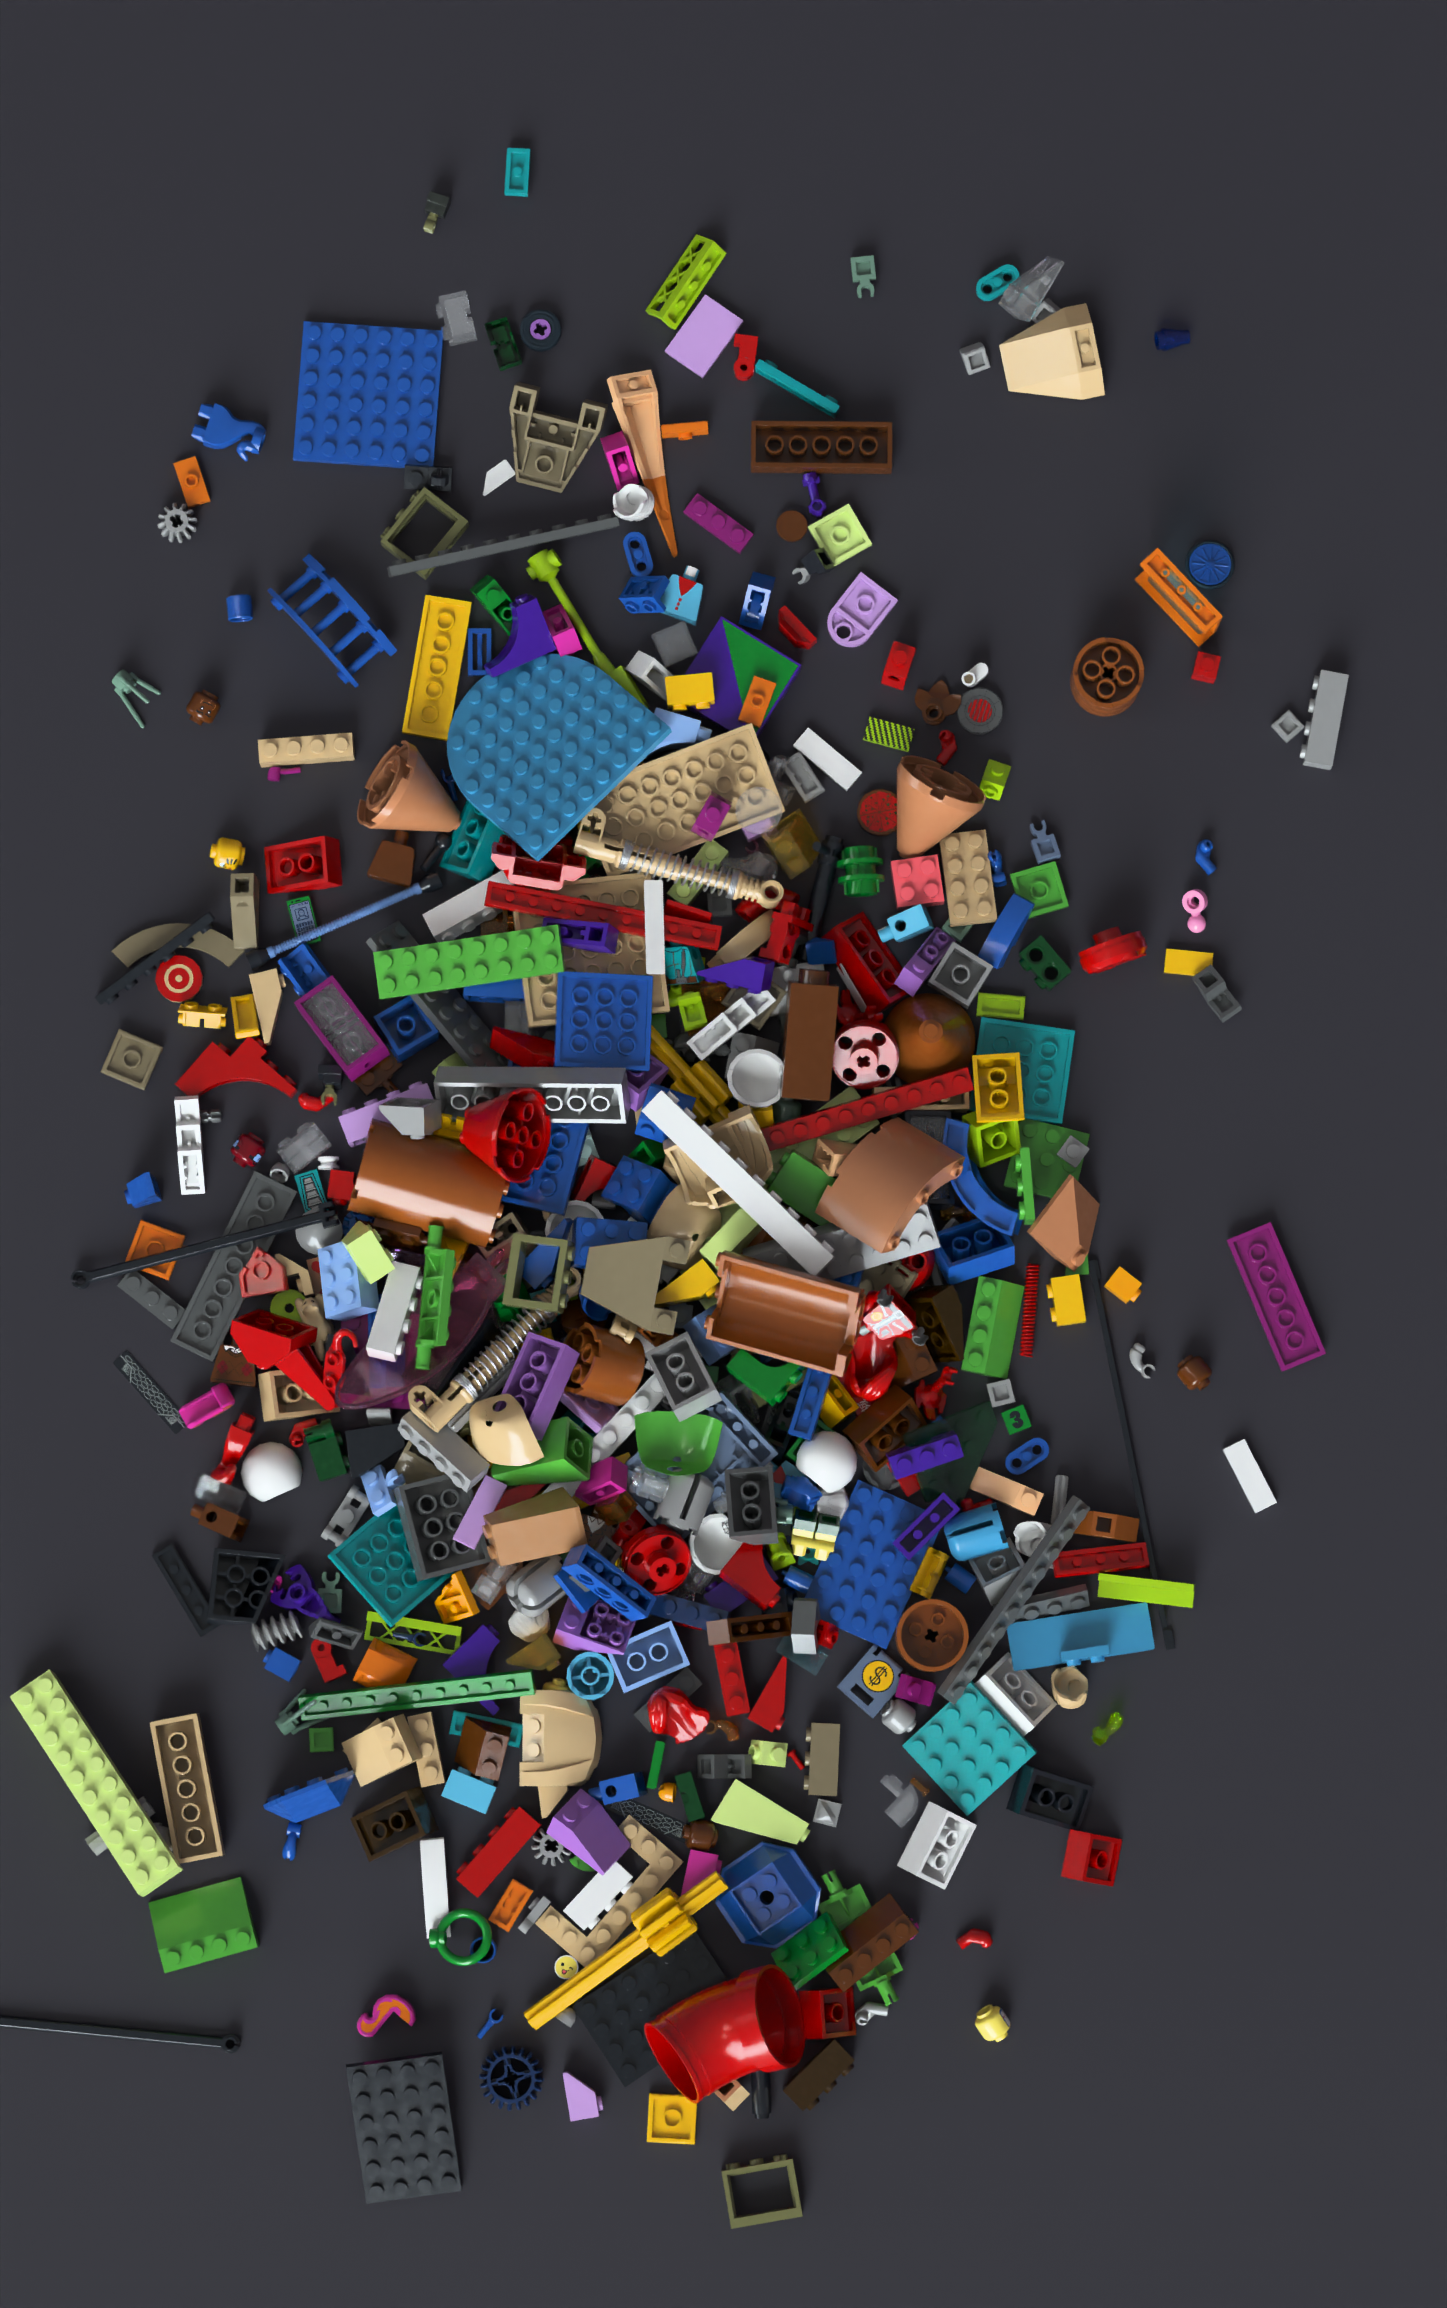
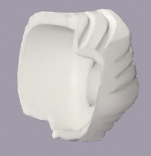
(633, 502)
(832, 1503)
(1029, 1535)
(529, 1627)

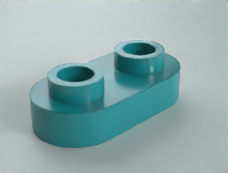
(996, 282)

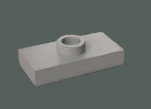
(803, 777)

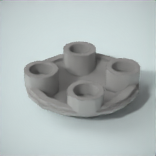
(317, 1237)

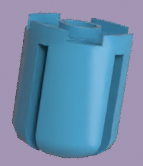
(975, 1533)

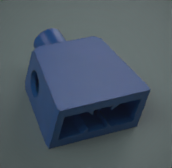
(627, 1787)

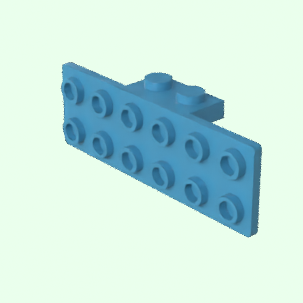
(1080, 1637)

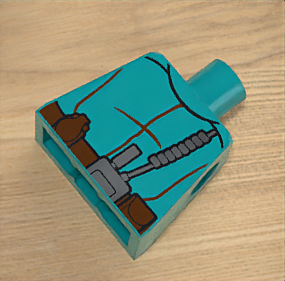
(682, 964)

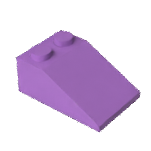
(588, 1832)

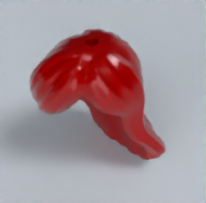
(872, 1366)
(675, 1715)

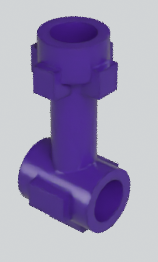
(817, 506)

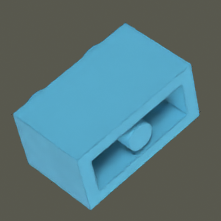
(469, 1790)

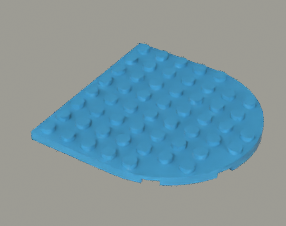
(547, 746)

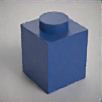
(281, 1663)

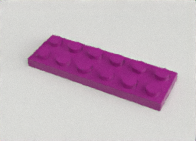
(1276, 1296)

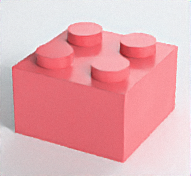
(917, 882)

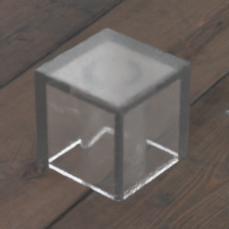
(674, 644)

